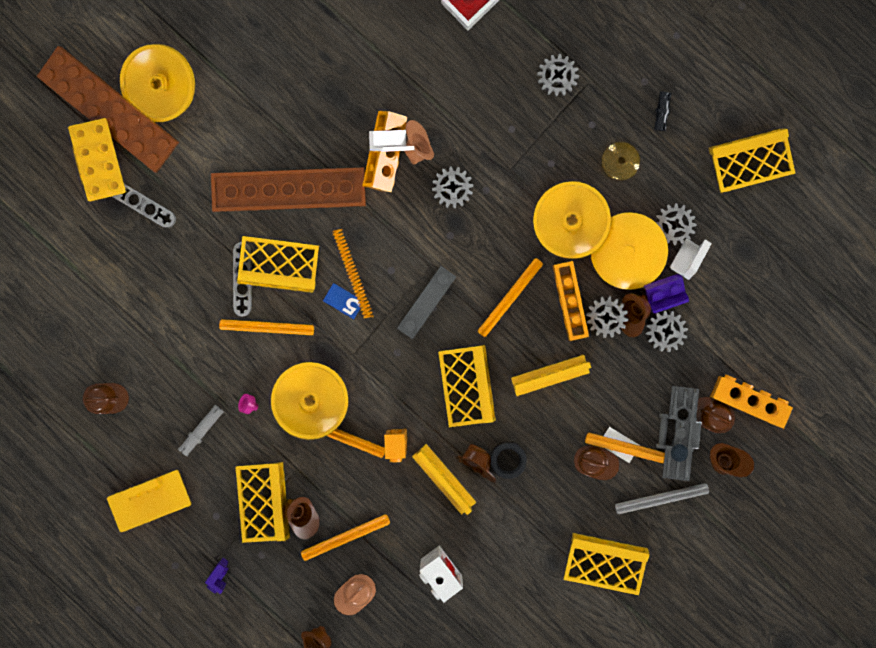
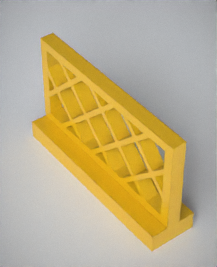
(750, 143)
(272, 280)
(550, 375)
(483, 383)
(444, 479)
(278, 497)
(611, 548)

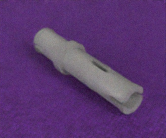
(198, 433)

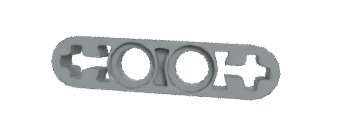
(141, 205)
(236, 303)

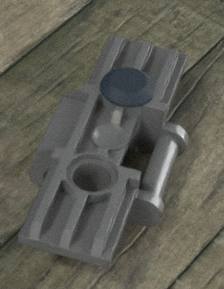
(686, 437)

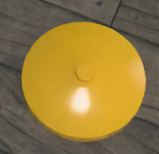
(158, 82)
(572, 220)
(632, 252)
(309, 401)

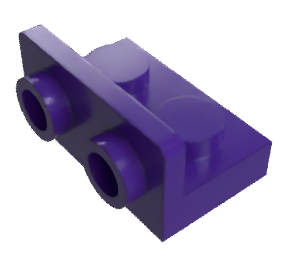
(666, 293)
(214, 580)

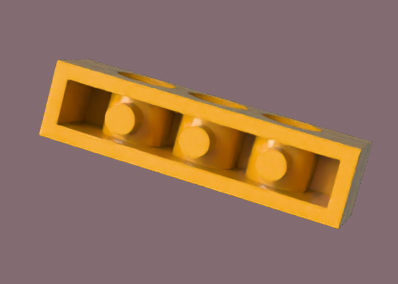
(377, 160)
(570, 301)
(777, 417)
(395, 444)

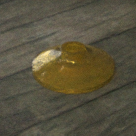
(614, 168)

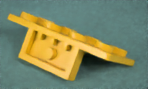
(96, 159)
(149, 501)

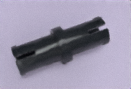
(662, 111)

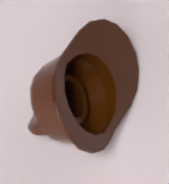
(638, 312)
(105, 398)
(715, 415)
(478, 460)
(731, 460)
(596, 462)
(302, 517)
(316, 638)

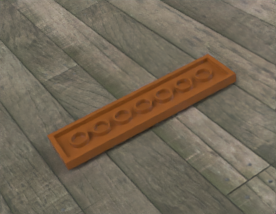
(99, 101)
(288, 189)

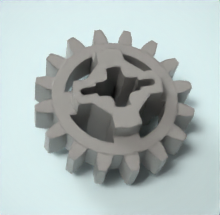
(563, 82)
(461, 187)
(687, 229)
(670, 319)
(606, 324)

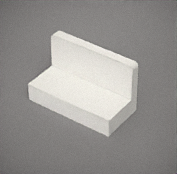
(388, 140)
(689, 258)

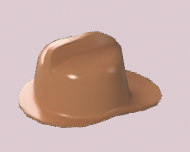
(419, 139)
(354, 594)

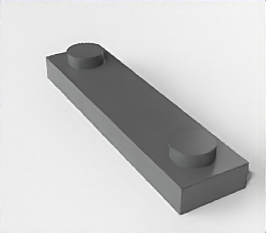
(426, 302)

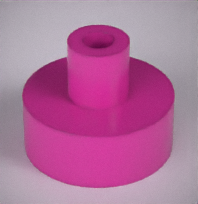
(247, 404)

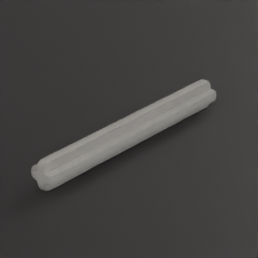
(662, 498)

